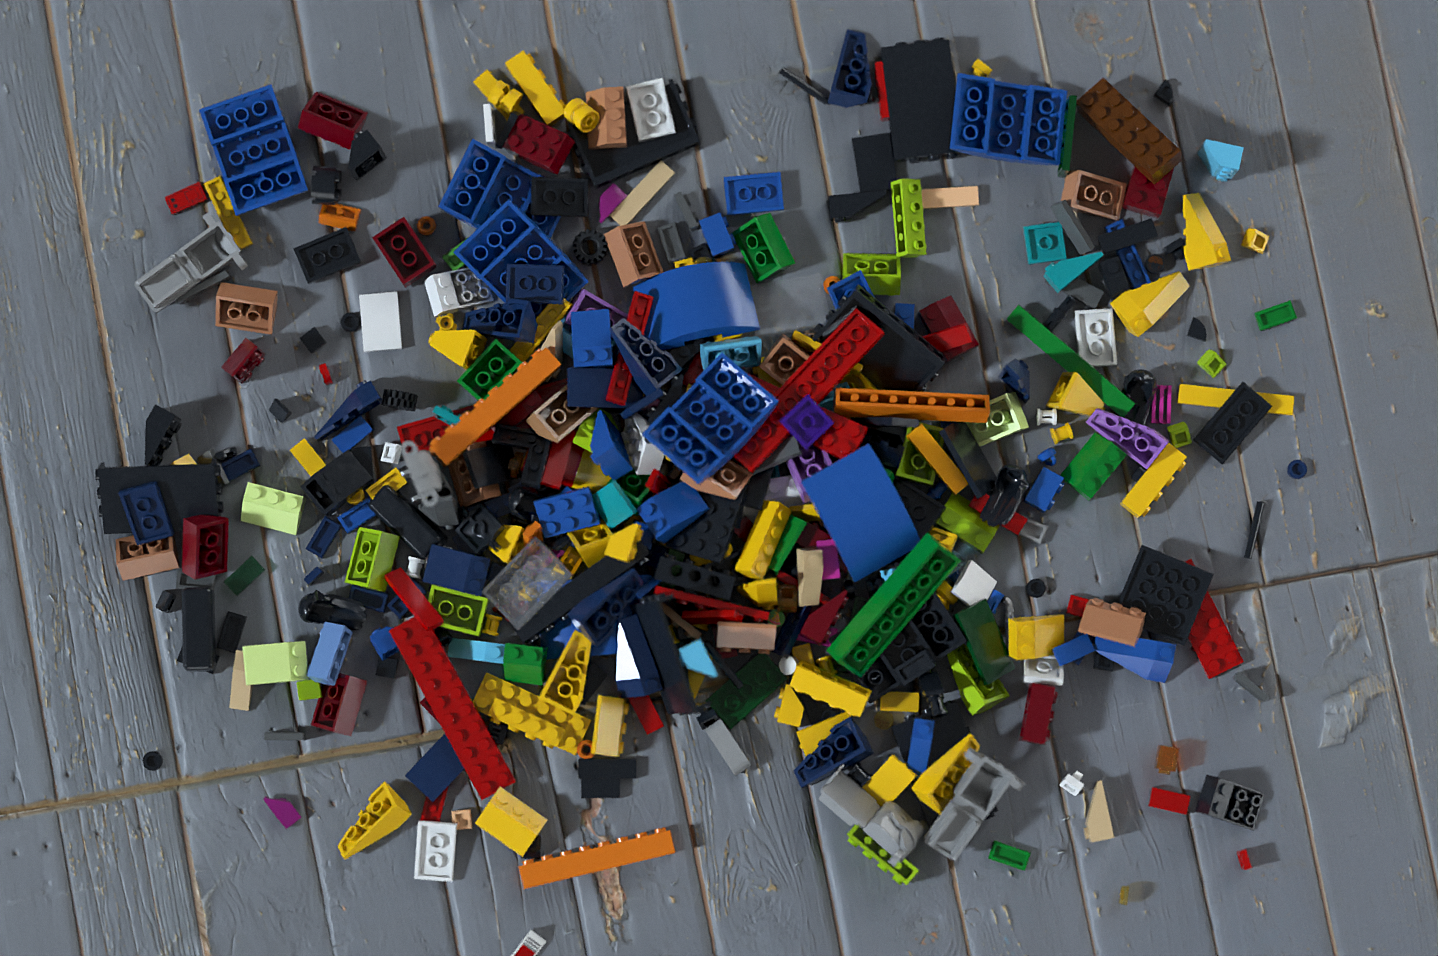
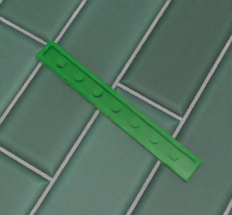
(1070, 360)

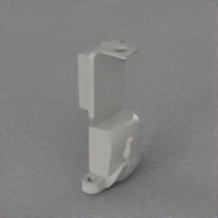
(189, 265)
(423, 473)
(973, 800)
(886, 824)

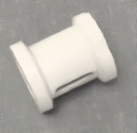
(1040, 419)
(414, 567)

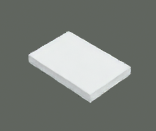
(650, 110)
(380, 321)
(1096, 336)
(435, 851)

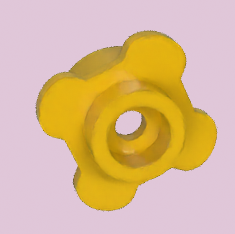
(446, 318)

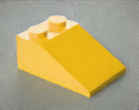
(1035, 636)

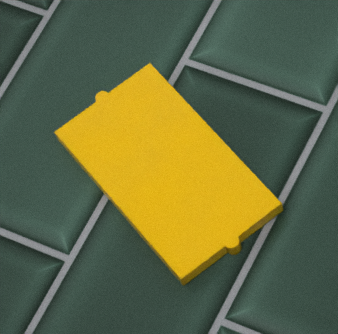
(812, 735)
(889, 780)

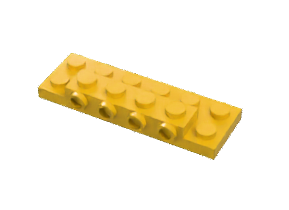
(530, 714)

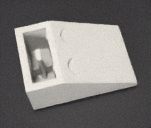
(456, 291)
(642, 453)

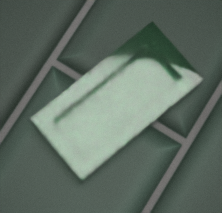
(244, 575)

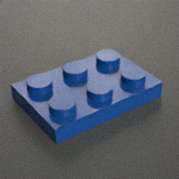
(753, 193)
(567, 512)

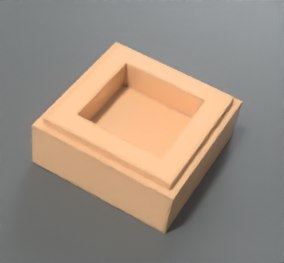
(462, 818)

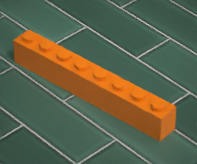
(911, 405)
(494, 407)
(596, 859)

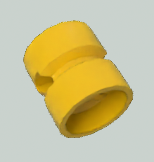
(505, 97)
(581, 115)
(945, 594)

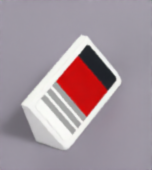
(530, 945)

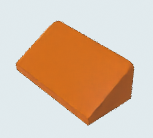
(339, 216)

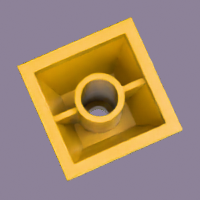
(459, 345)
(1074, 395)
(511, 542)
(591, 542)

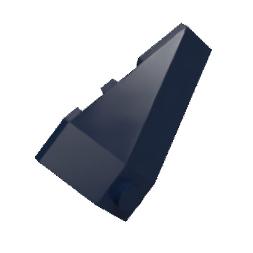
(852, 76)
(505, 321)
(645, 360)
(1017, 378)
(358, 403)
(600, 610)
(635, 666)
(843, 746)

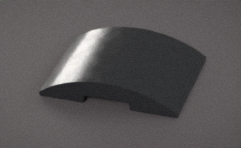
(929, 628)

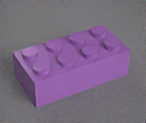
(806, 465)

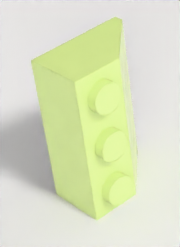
(272, 508)

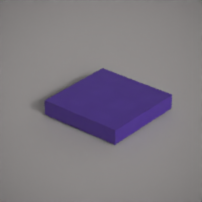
(806, 422)

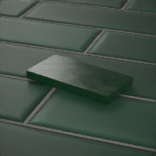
(1067, 137)
(984, 641)
(760, 680)

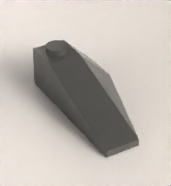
(444, 513)

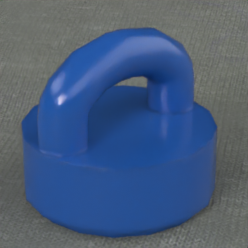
(1048, 453)

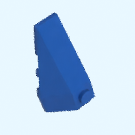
(1147, 658)

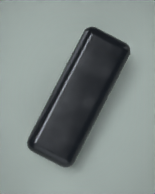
(406, 521)
(198, 629)

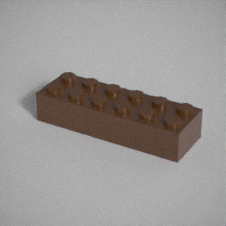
(1129, 131)

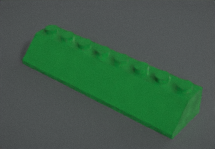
(893, 605)

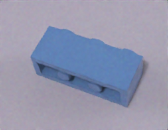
(329, 653)

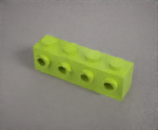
(908, 218)
(902, 872)

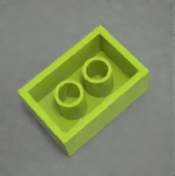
(459, 610)

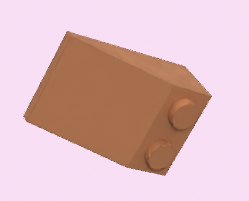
(1093, 194)
(725, 482)

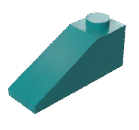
(1066, 271)

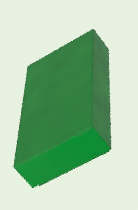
(1275, 315)
(1009, 855)

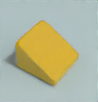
(1255, 240)

